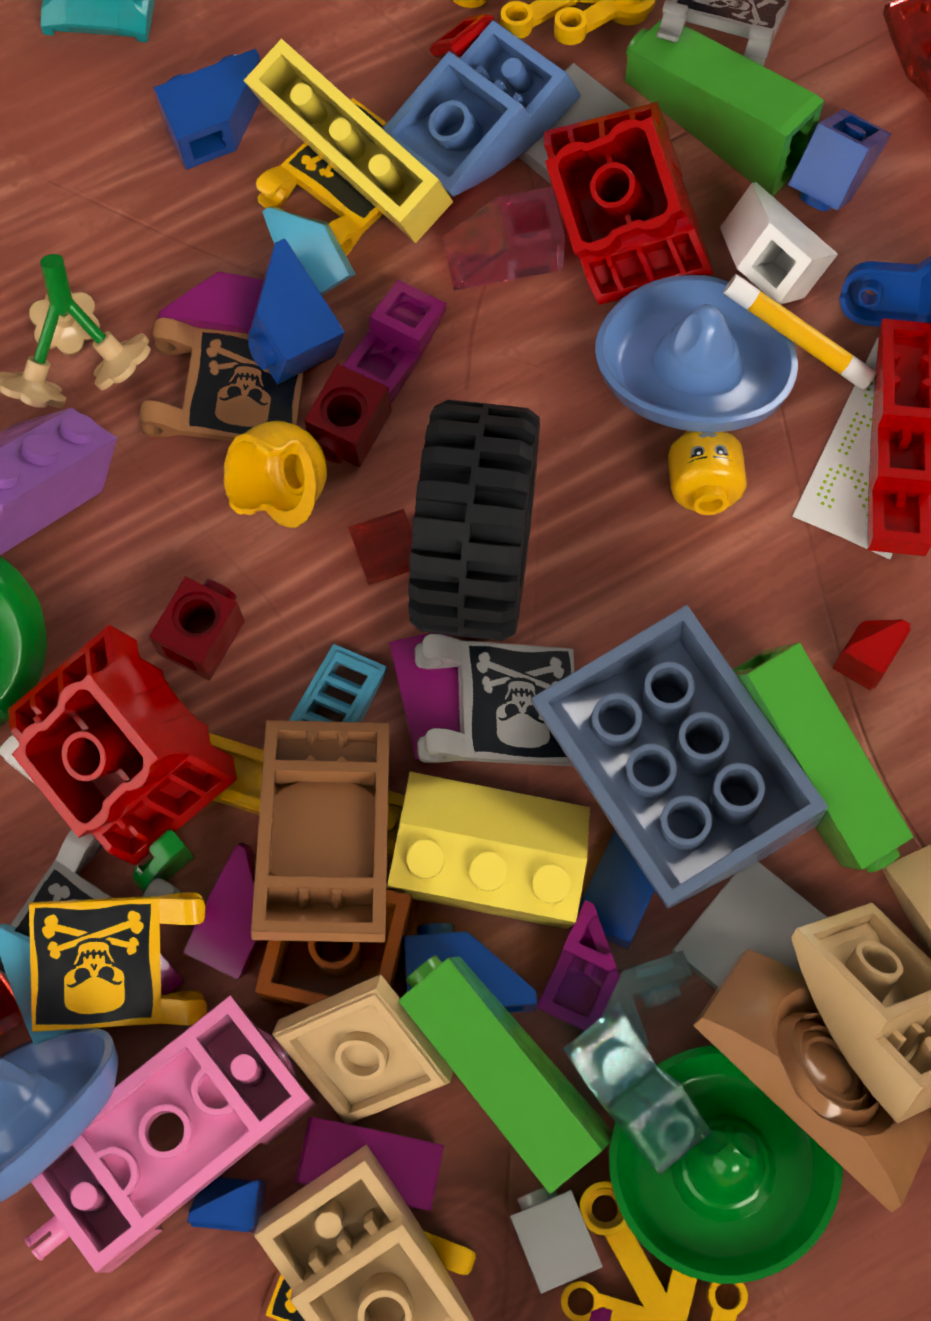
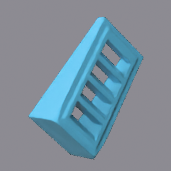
(326, 676)

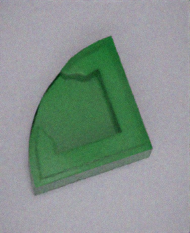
(169, 857)

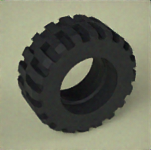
(473, 519)

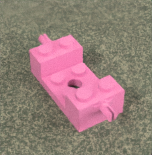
(116, 1188)

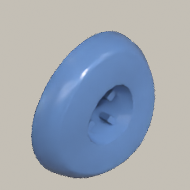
(694, 357)
(50, 1100)

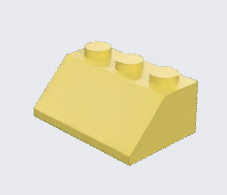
(491, 851)

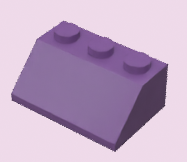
(49, 471)

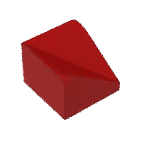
(872, 650)

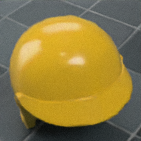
(275, 471)

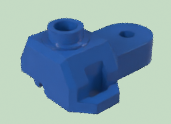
(900, 291)

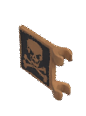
(223, 387)

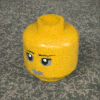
(707, 471)

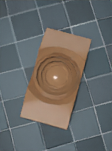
(322, 832)
(780, 1042)

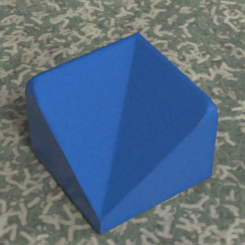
(229, 1205)

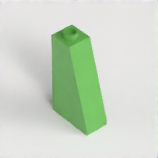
(726, 102)
(861, 818)
(505, 1071)

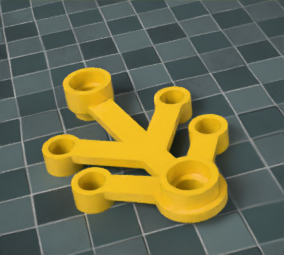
(621, 11)
(657, 1303)

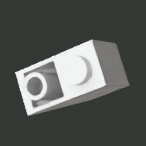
(774, 246)

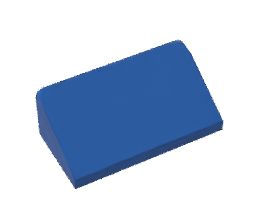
(619, 893)

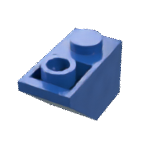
(209, 108)

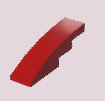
(901, 441)

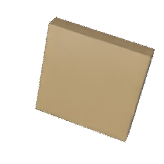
(362, 1050)

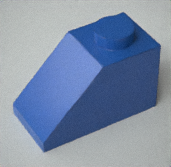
(837, 160)
(291, 319)
(444, 942)

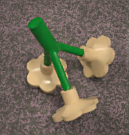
(65, 323)

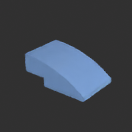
(482, 109)

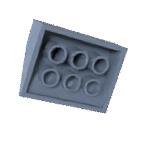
(680, 758)

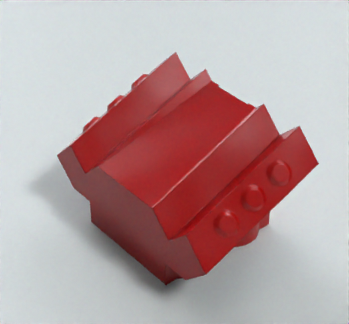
(625, 201)
(117, 747)

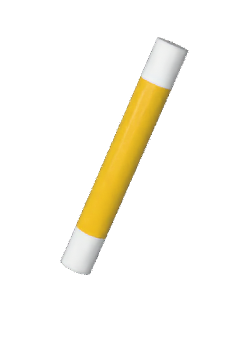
(799, 332)

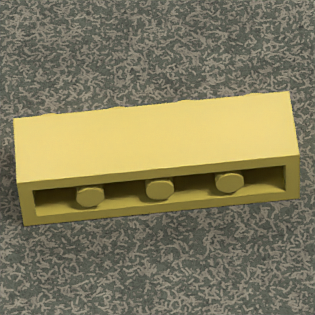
(349, 140)

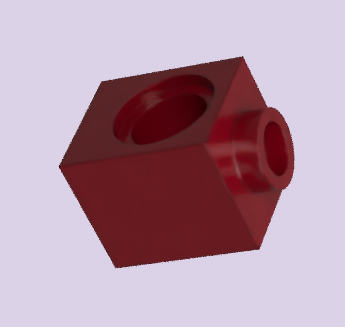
(348, 394)
(198, 651)

